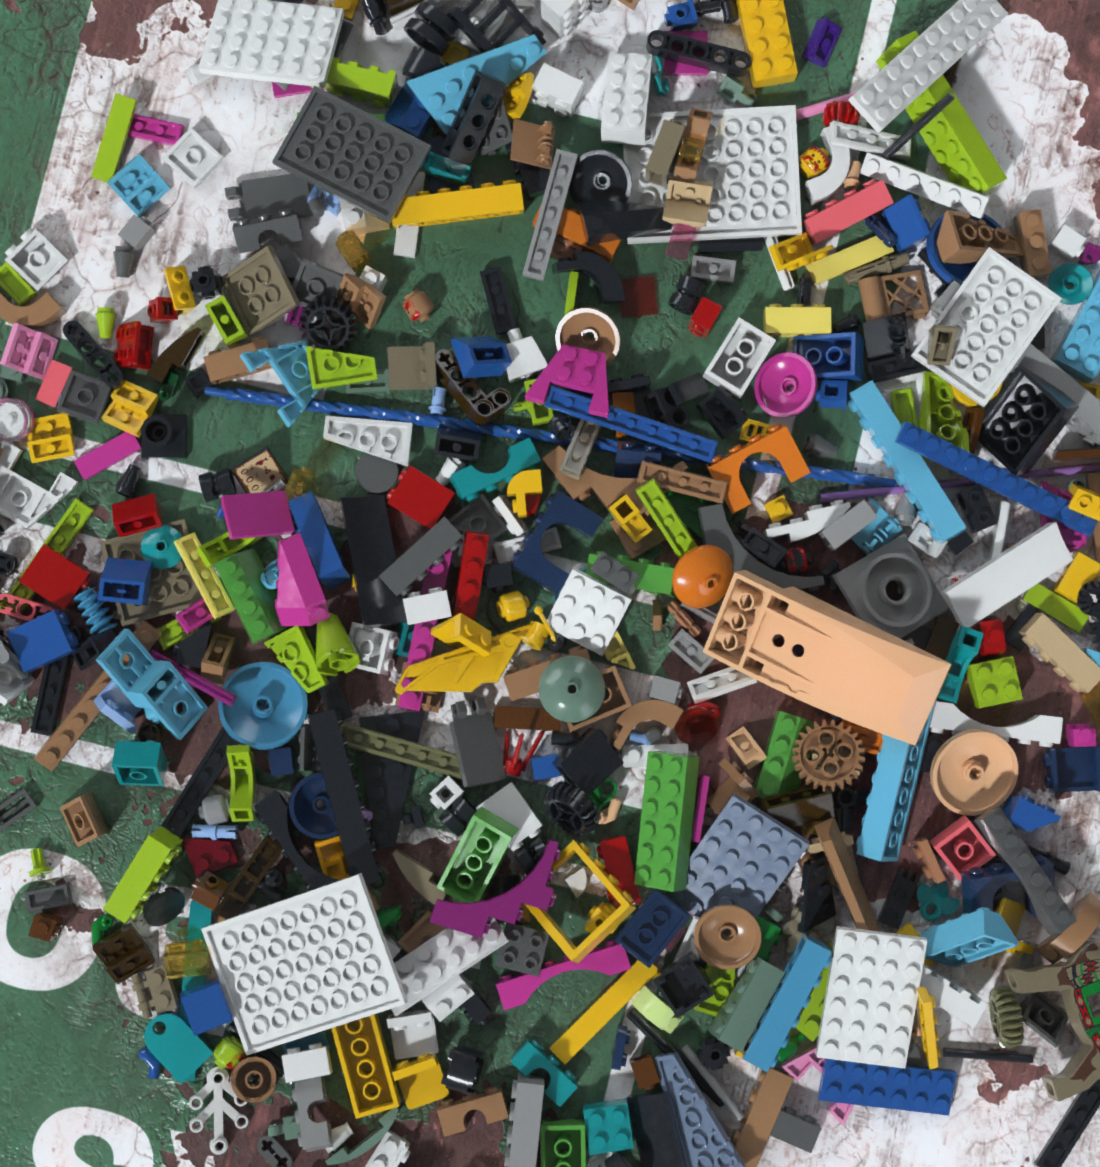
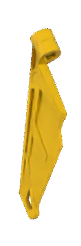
(465, 669)

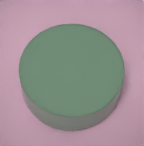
(772, 913)

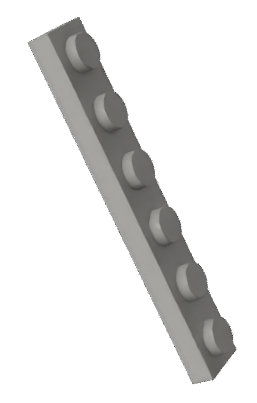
(550, 215)

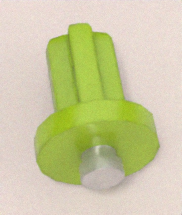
(39, 866)

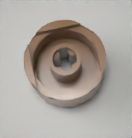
(266, 1080)

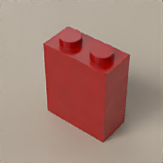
(420, 497)
(55, 577)

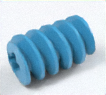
(94, 611)

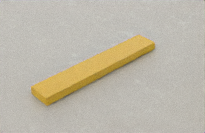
(602, 1010)

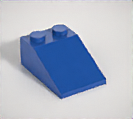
(833, 355)

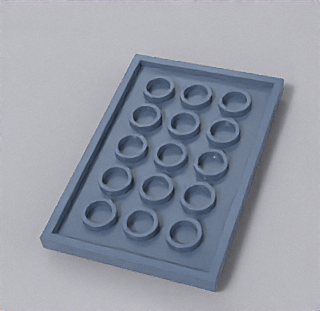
(739, 860)

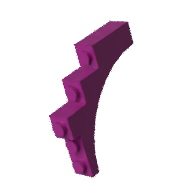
(532, 890)

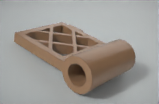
(876, 300)

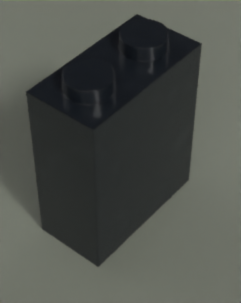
(588, 761)

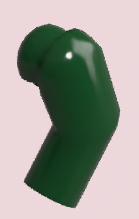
(170, 388)

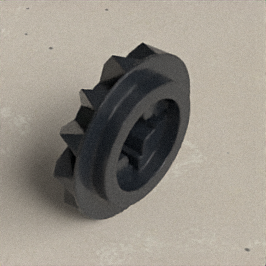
(1085, 600)

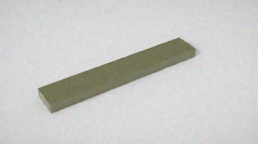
(401, 750)

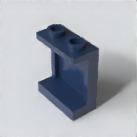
(1072, 769)

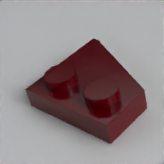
(209, 854)

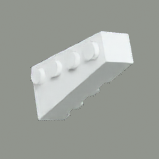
(952, 996)

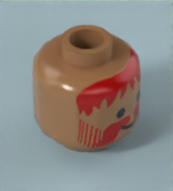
(418, 305)

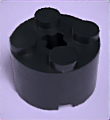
(421, 62)
(463, 1070)

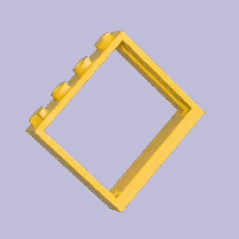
(575, 953)

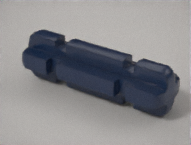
(881, 230)

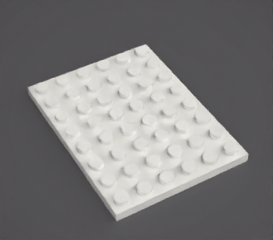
(752, 170)
(304, 964)

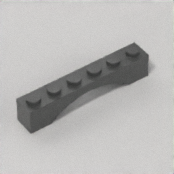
(1045, 899)

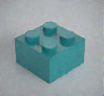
(139, 763)
(608, 1126)

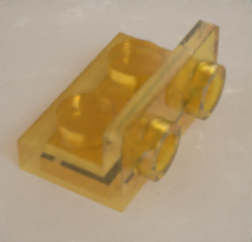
(295, 485)
(187, 959)

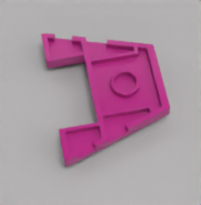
(575, 370)

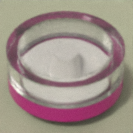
(15, 420)

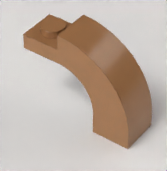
(697, 127)
(35, 316)
(645, 710)
(1066, 943)

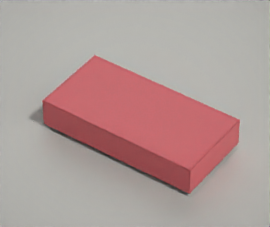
(53, 383)

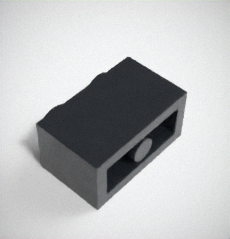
(457, 443)

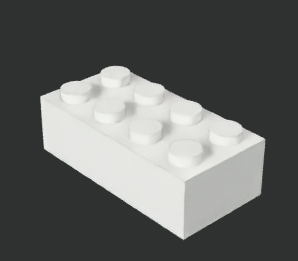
(626, 98)

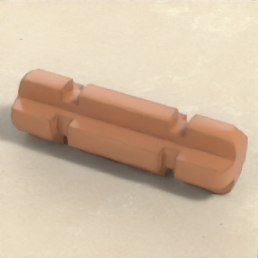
(683, 618)

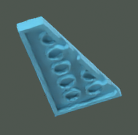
(445, 88)

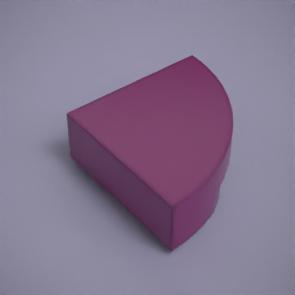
(1090, 254)

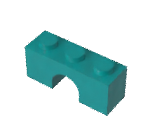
(531, 1056)

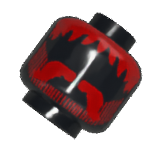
(796, 561)

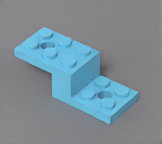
(152, 684)

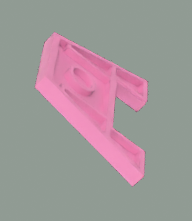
(800, 1064)

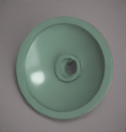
(555, 694)

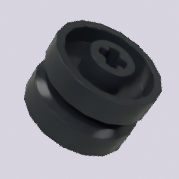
(431, 29)

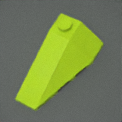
(939, 412)

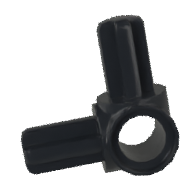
(843, 809)

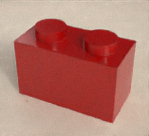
(704, 318)
(136, 515)

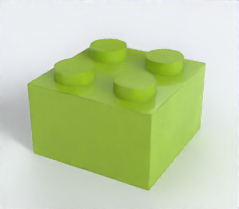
(993, 682)

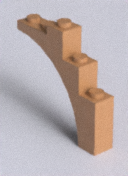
(605, 487)

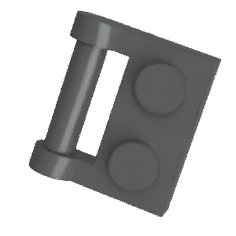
(9, 659)

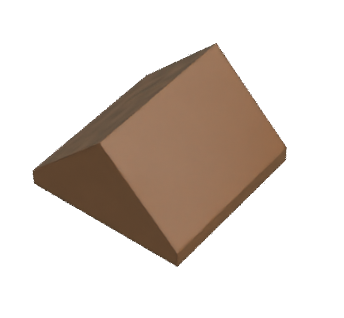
(84, 819)

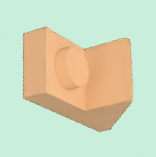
(746, 748)

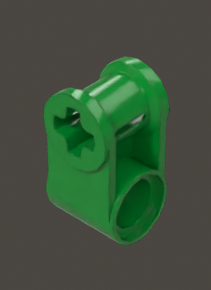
(602, 798)

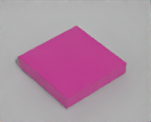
(674, 68)

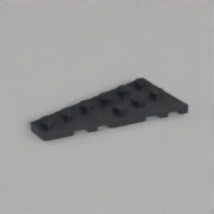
(388, 778)

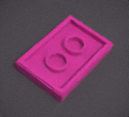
(257, 514)

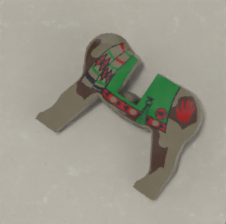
(1076, 980)

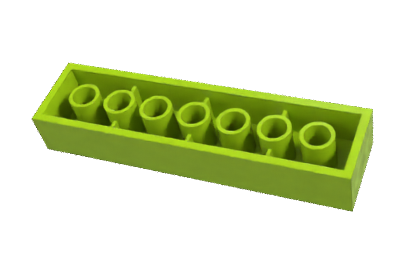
(951, 133)

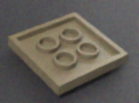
(260, 290)

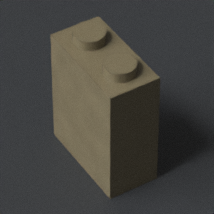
(665, 153)

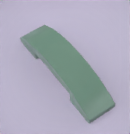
(344, 1153)

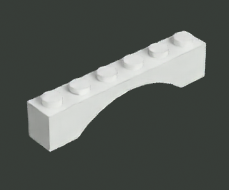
(1037, 728)

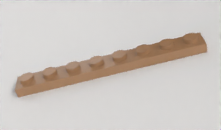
(85, 709)

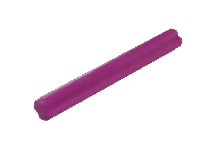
(198, 681)

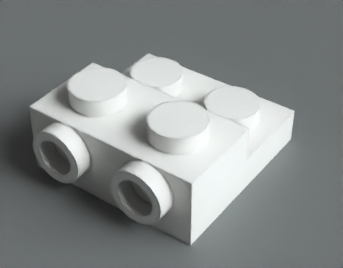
(35, 258)
(374, 648)

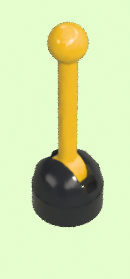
(555, 641)

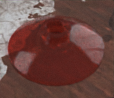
(699, 732)

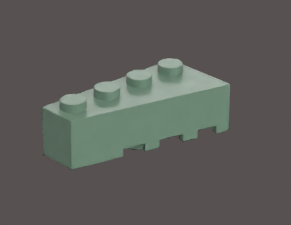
(746, 1004)

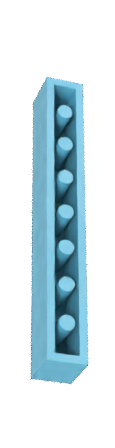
(908, 465)

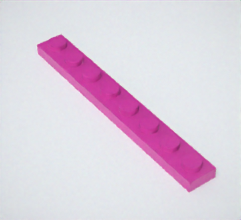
(422, 640)

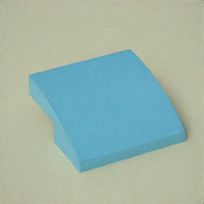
(138, 185)

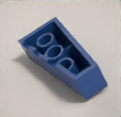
(318, 540)

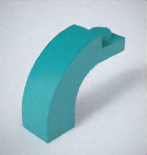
(961, 652)

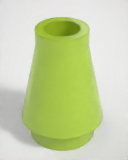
(106, 321)

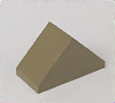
(941, 344)

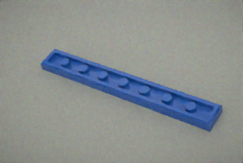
(633, 425)

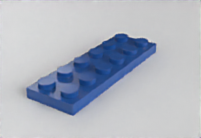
(888, 1087)

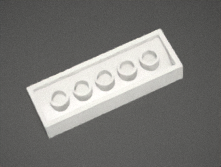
(1007, 575)

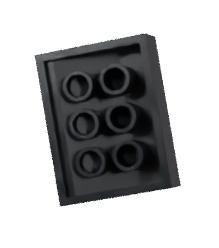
(1024, 420)

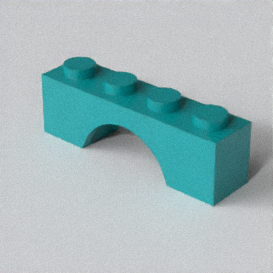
(470, 482)

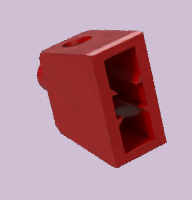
(993, 639)

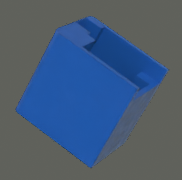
(206, 1006)

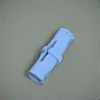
(215, 831)

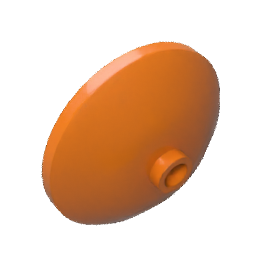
(696, 570)

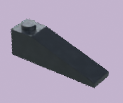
(616, 220)

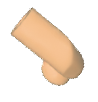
(610, 813)

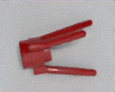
(514, 765)

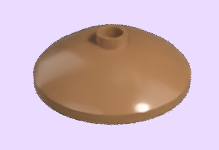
(574, 328)
(729, 949)

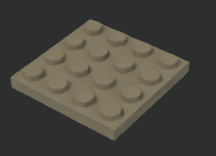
(169, 588)

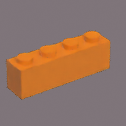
(572, 230)

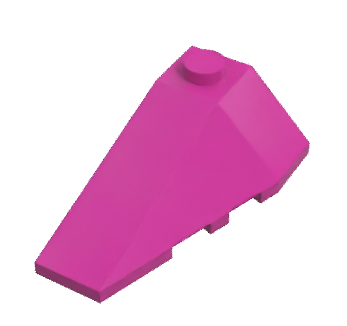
(299, 592)

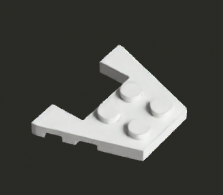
(23, 499)

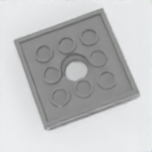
(866, 583)

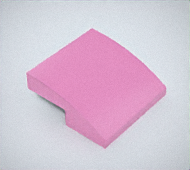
(29, 351)

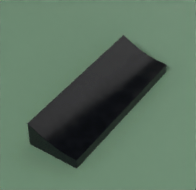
(370, 555)

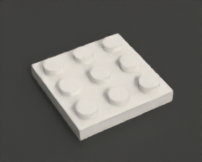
(588, 611)

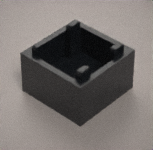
(684, 984)

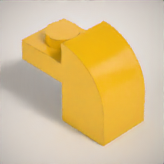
(524, 484)
(629, 518)

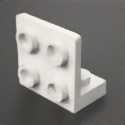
(413, 1033)

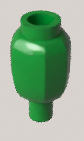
(791, 1048)

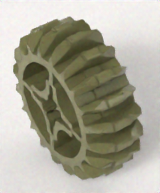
(1006, 1017)

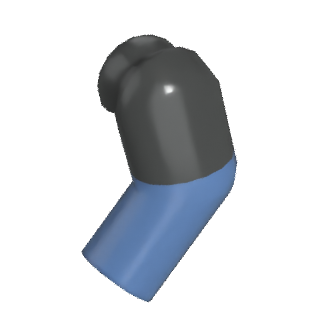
(315, 203)
(647, 737)

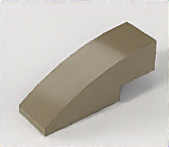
(419, 876)

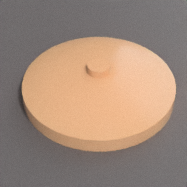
(974, 772)

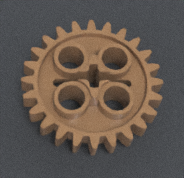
(845, 766)

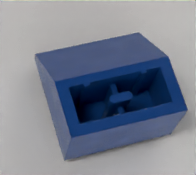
(906, 223)
(481, 356)
(125, 581)
(1026, 815)

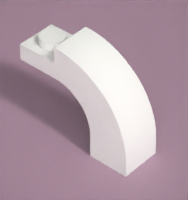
(827, 184)

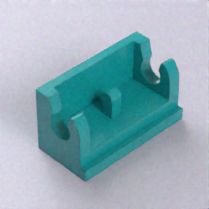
(447, 169)

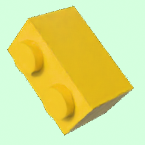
(1075, 575)

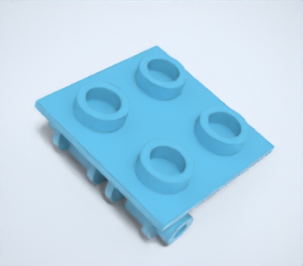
(877, 532)

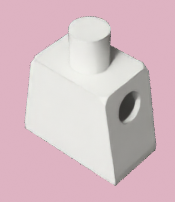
(525, 357)

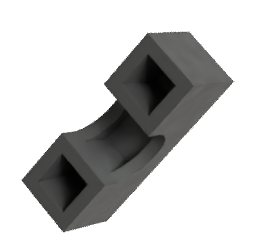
(285, 224)

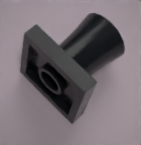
(174, 439)

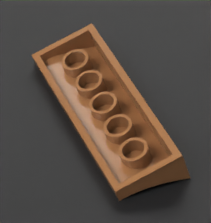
(846, 875)

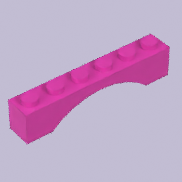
(518, 988)

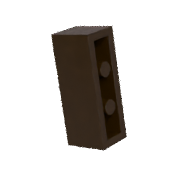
(800, 806)

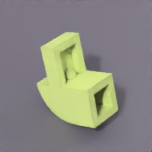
(656, 1010)

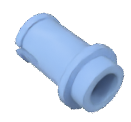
(438, 401)

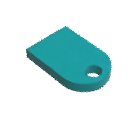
(177, 1047)

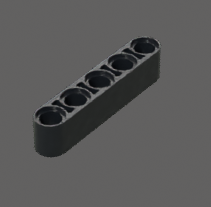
(690, 45)

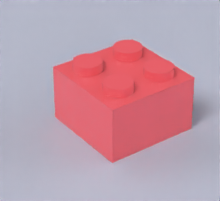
(962, 846)

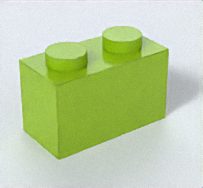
(226, 321)

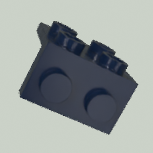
(631, 455)

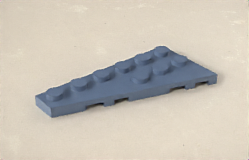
(699, 1131)

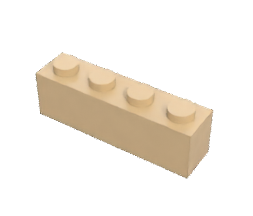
(1061, 652)

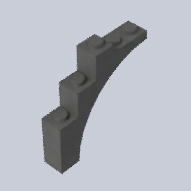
(717, 532)

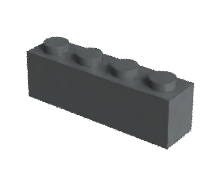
(421, 556)

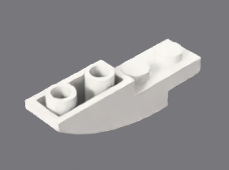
(816, 520)

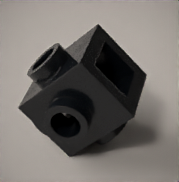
(211, 287)
(710, 1045)

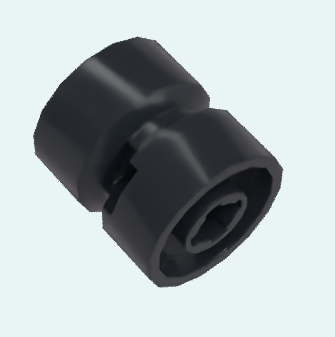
(685, 298)
(217, 484)
(458, 817)
(529, 857)

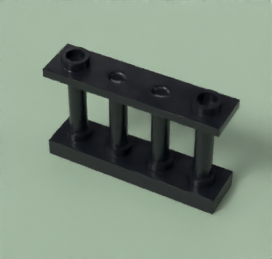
(476, 32)

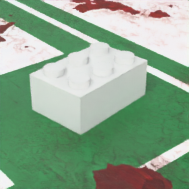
(561, 15)
(739, 358)

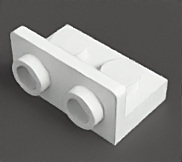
(390, 1151)

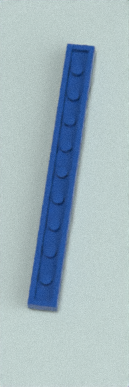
(993, 477)

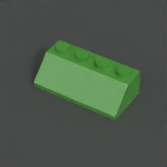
(251, 599)
(777, 771)

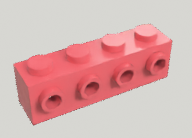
(847, 212)

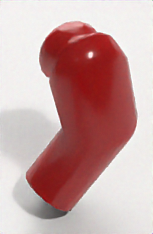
(707, 704)

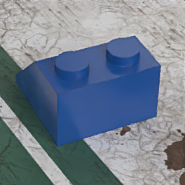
(409, 114)

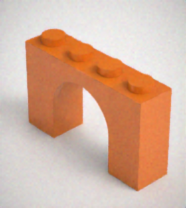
(775, 442)

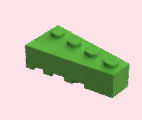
(655, 578)

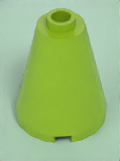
(334, 648)

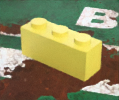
(796, 320)

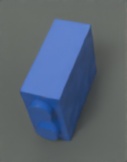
(42, 640)

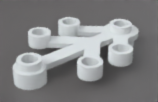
(217, 1106)

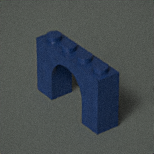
(559, 510)
(981, 884)

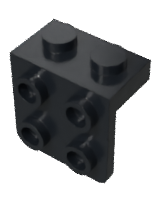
(638, 385)

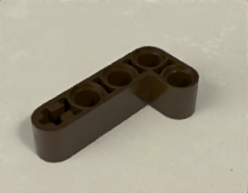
(448, 368)

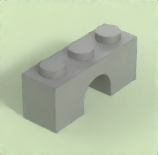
(308, 1094)

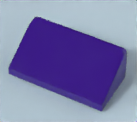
(821, 42)

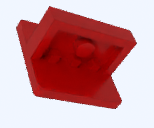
(134, 346)

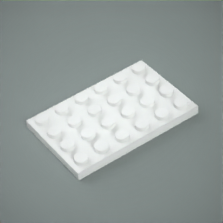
(272, 41)
(996, 321)
(871, 997)

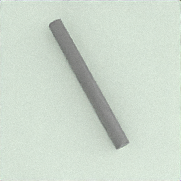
(714, 1084)

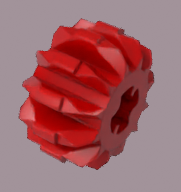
(841, 112)

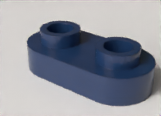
(619, 1057)

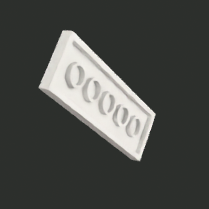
(443, 960)

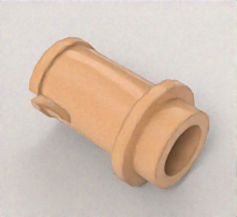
(851, 180)

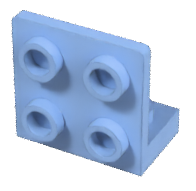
(117, 707)

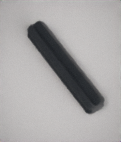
(731, 245)

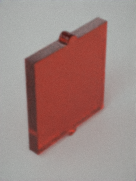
(639, 297)

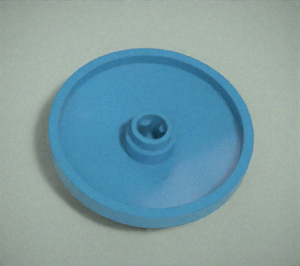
(267, 707)

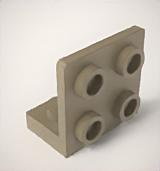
(412, 367)

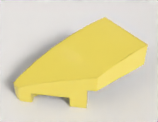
(617, 652)

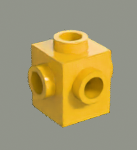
(598, 916)

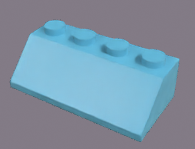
(968, 938)

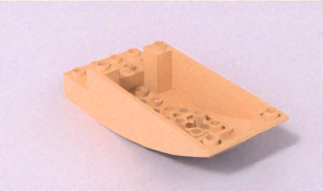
(845, 661)

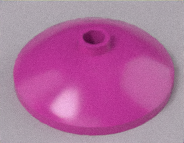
(774, 382)

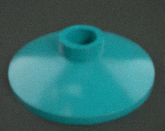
(1074, 275)
(149, 547)

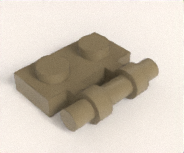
(161, 989)

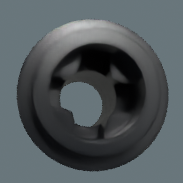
(128, 482)

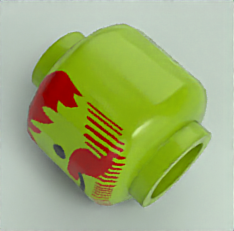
(229, 1052)

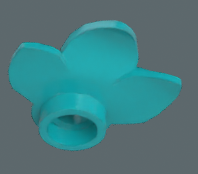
(661, 84)
(938, 898)

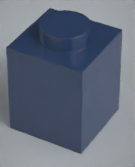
(282, 760)

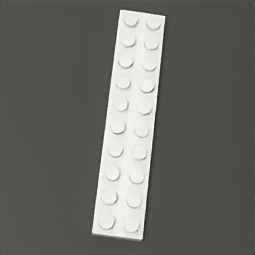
(925, 60)

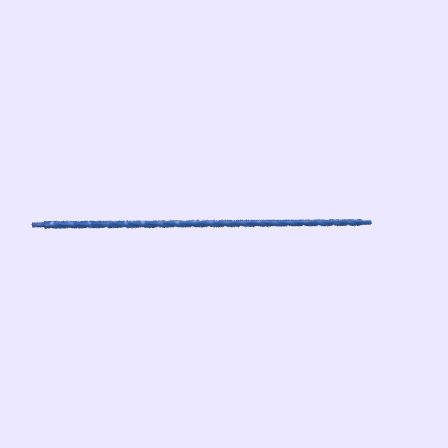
(518, 432)

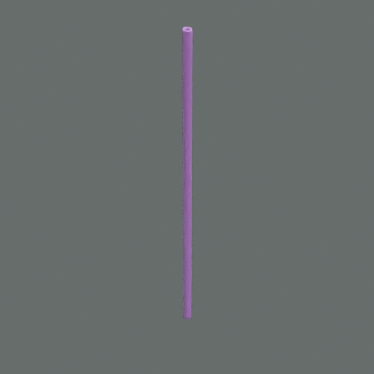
(959, 482)

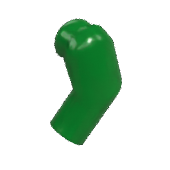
(100, 926)

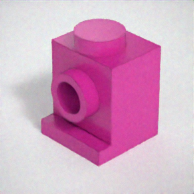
(1080, 735)

